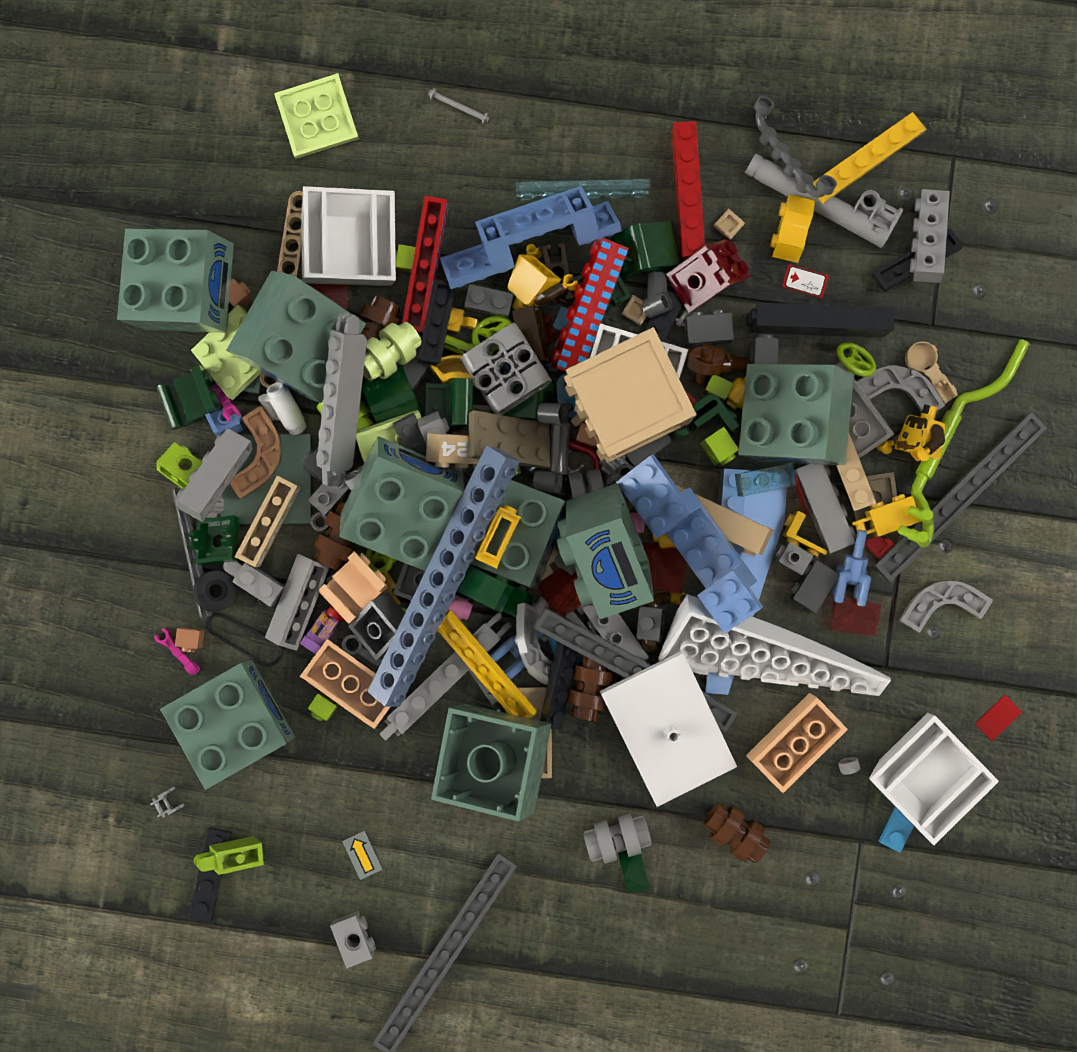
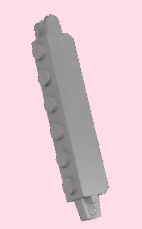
(341, 399)
(438, 682)

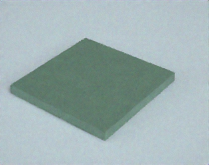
(291, 468)

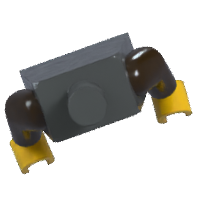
(653, 621)

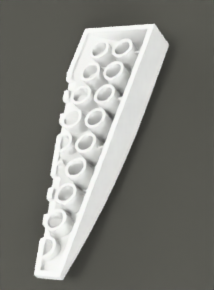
(763, 652)

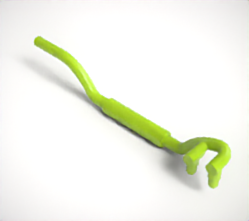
(951, 420)

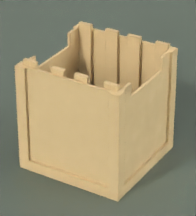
(629, 395)

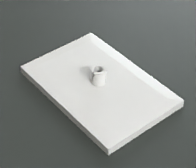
(668, 728)

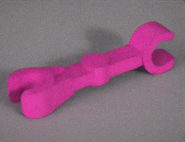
(228, 408)
(189, 665)

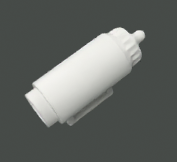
(281, 406)

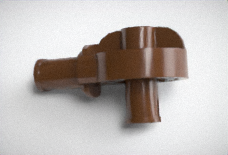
(711, 360)

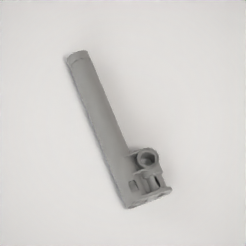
(870, 223)

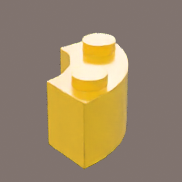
(793, 228)
(451, 368)

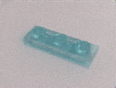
(765, 479)

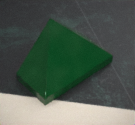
(633, 872)

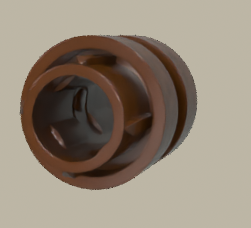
(378, 316)
(333, 549)
(587, 697)
(745, 838)

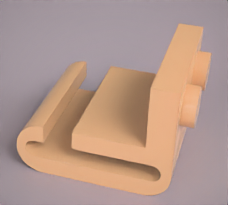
(354, 587)

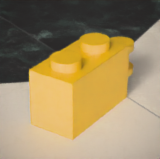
(888, 517)

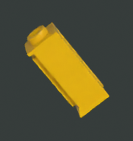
(507, 513)

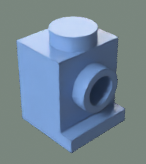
(219, 424)

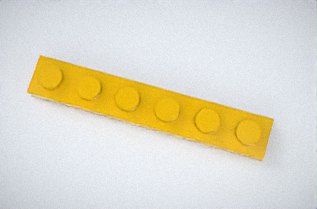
(874, 153)
(484, 667)

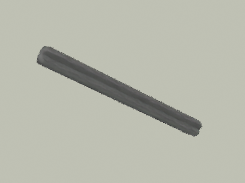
(186, 526)

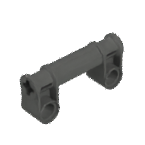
(558, 418)

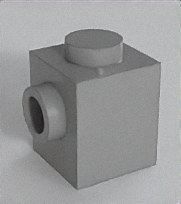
(793, 558)

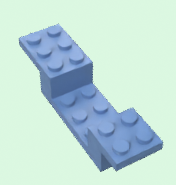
(525, 222)
(696, 538)

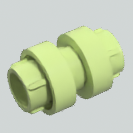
(394, 346)

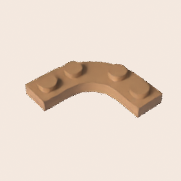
(267, 454)

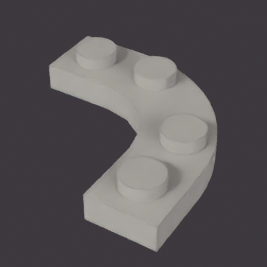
(903, 379)
(942, 593)
(527, 642)

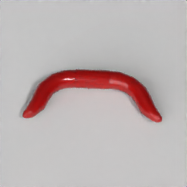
(586, 450)

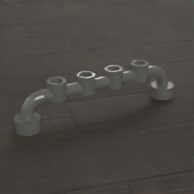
(825, 184)

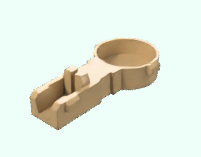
(920, 357)

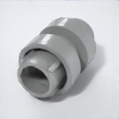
(634, 834)

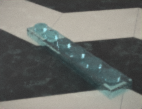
(592, 188)

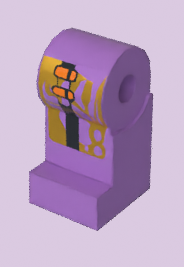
(320, 632)

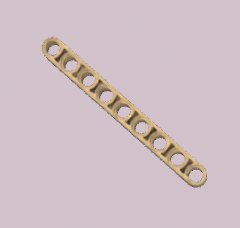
(289, 237)

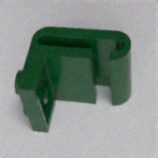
(649, 248)
(390, 396)
(189, 398)
(451, 401)
(529, 407)
(718, 412)

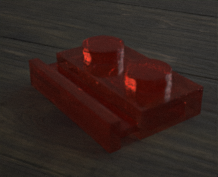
(856, 618)

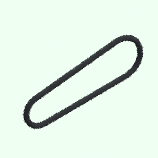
(237, 647)

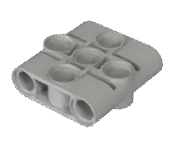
(511, 347)

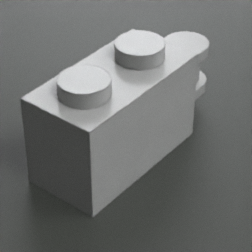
(255, 582)

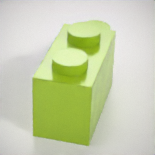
(231, 856)

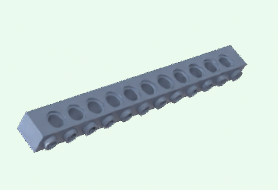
(443, 576)

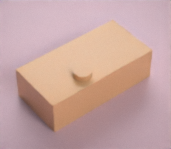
(345, 682)
(796, 742)

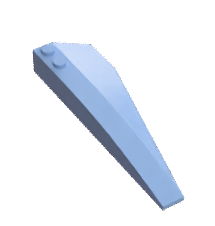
(767, 509)

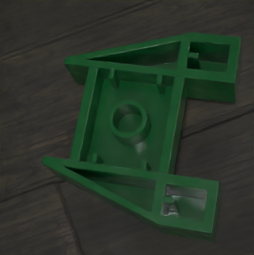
(494, 591)

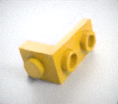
(792, 525)

